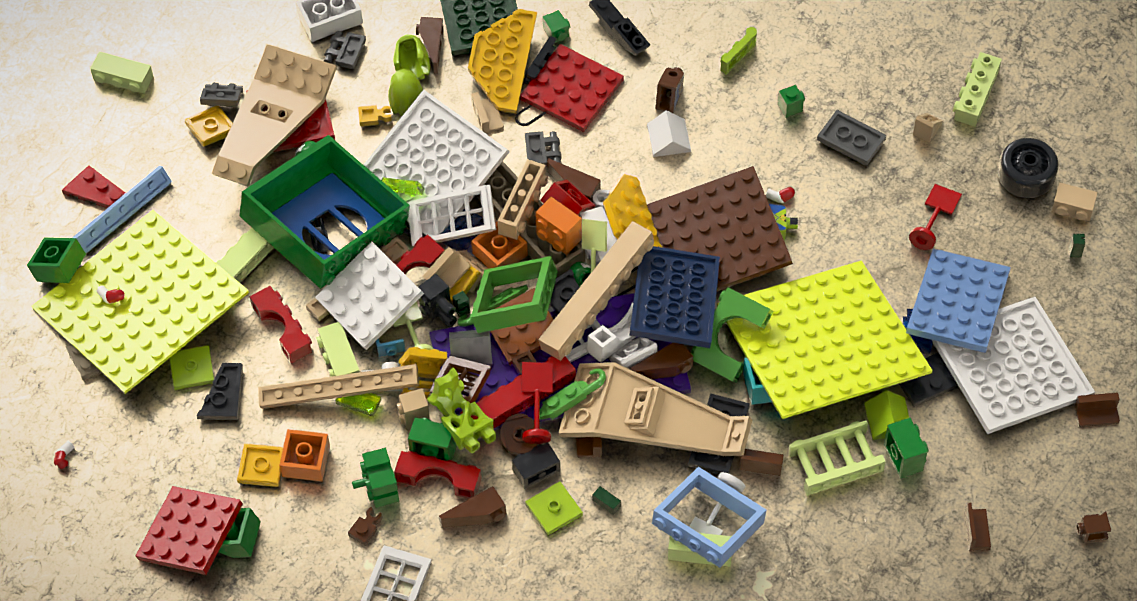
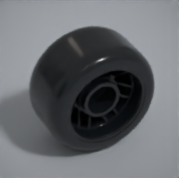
(1028, 167)

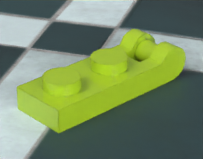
(738, 50)

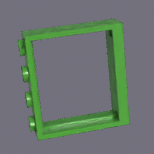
(534, 311)

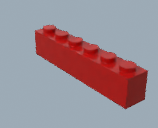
(511, 400)

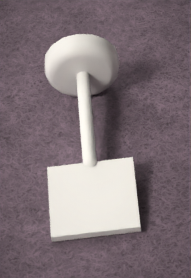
(705, 527)

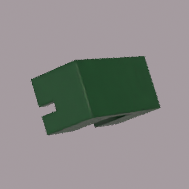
(1077, 245)
(461, 303)
(606, 500)

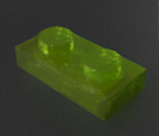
(408, 187)
(361, 403)

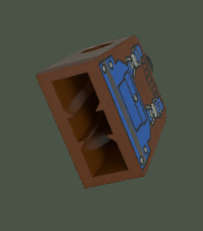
(672, 81)

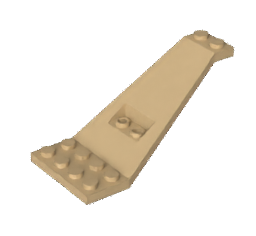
(284, 84)
(661, 420)

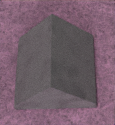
(471, 346)

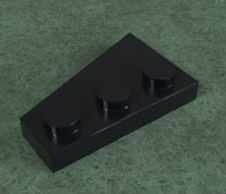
(563, 291)
(225, 394)

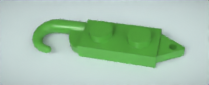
(497, 301)
(570, 396)

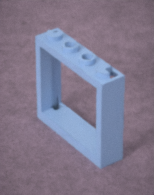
(724, 495)

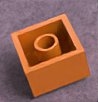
(558, 226)
(498, 250)
(304, 455)

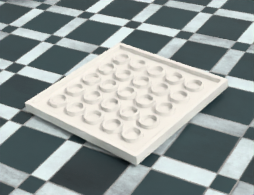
(439, 152)
(1022, 371)

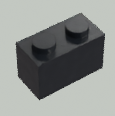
(536, 464)

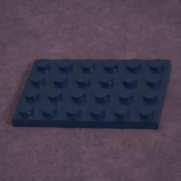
(675, 297)

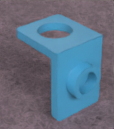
(390, 348)

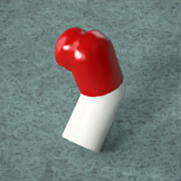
(782, 196)
(110, 296)
(60, 454)

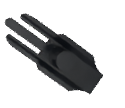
(317, 245)

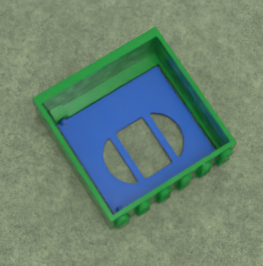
(315, 184)

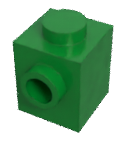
(556, 25)
(790, 101)

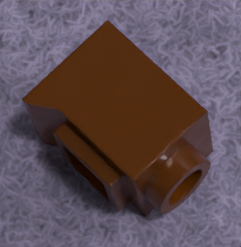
(1094, 527)

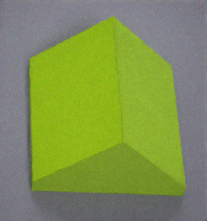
(885, 410)

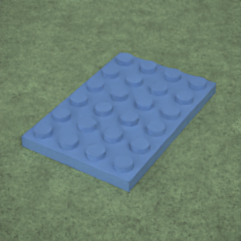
(958, 300)

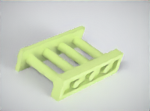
(834, 476)

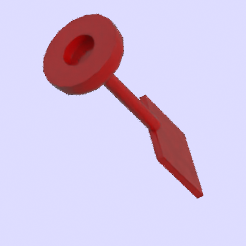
(942, 200)
(538, 379)

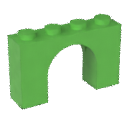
(731, 306)

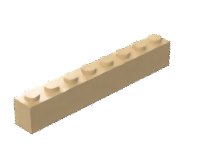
(596, 291)

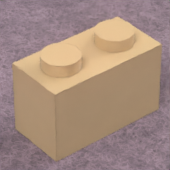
(1074, 202)
(412, 406)

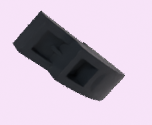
(618, 27)

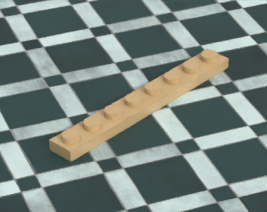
(338, 386)

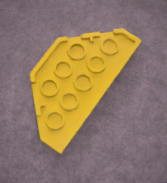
(501, 58)
(626, 205)

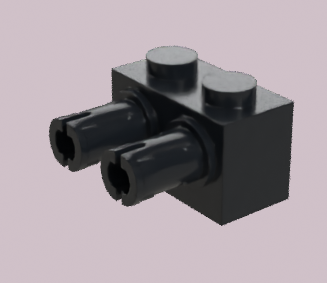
(436, 301)

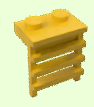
(428, 365)

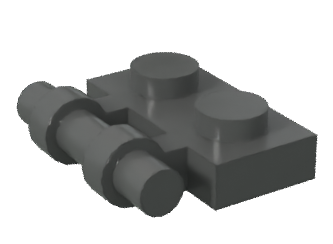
(349, 52)
(221, 95)
(535, 147)

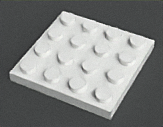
(369, 295)

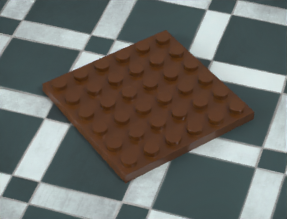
(726, 221)

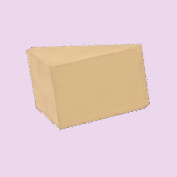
(926, 126)

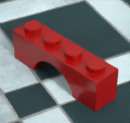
(422, 255)
(269, 306)
(413, 468)

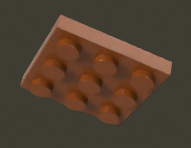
(522, 337)

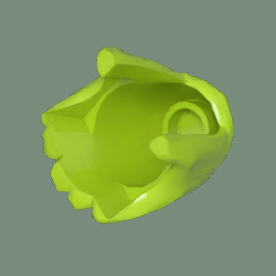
(411, 55)
(403, 91)

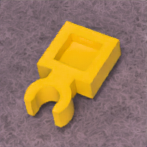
(371, 115)

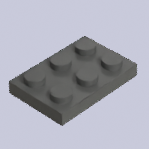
(851, 137)

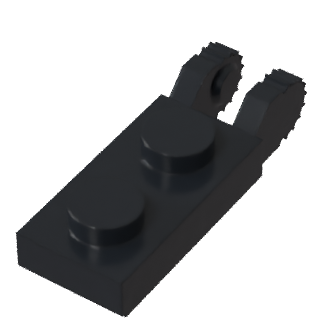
(540, 61)

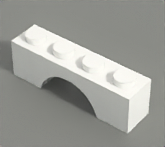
(605, 341)

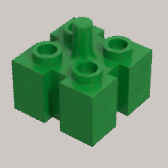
(378, 478)

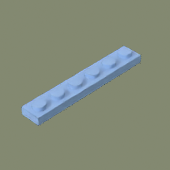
(123, 208)

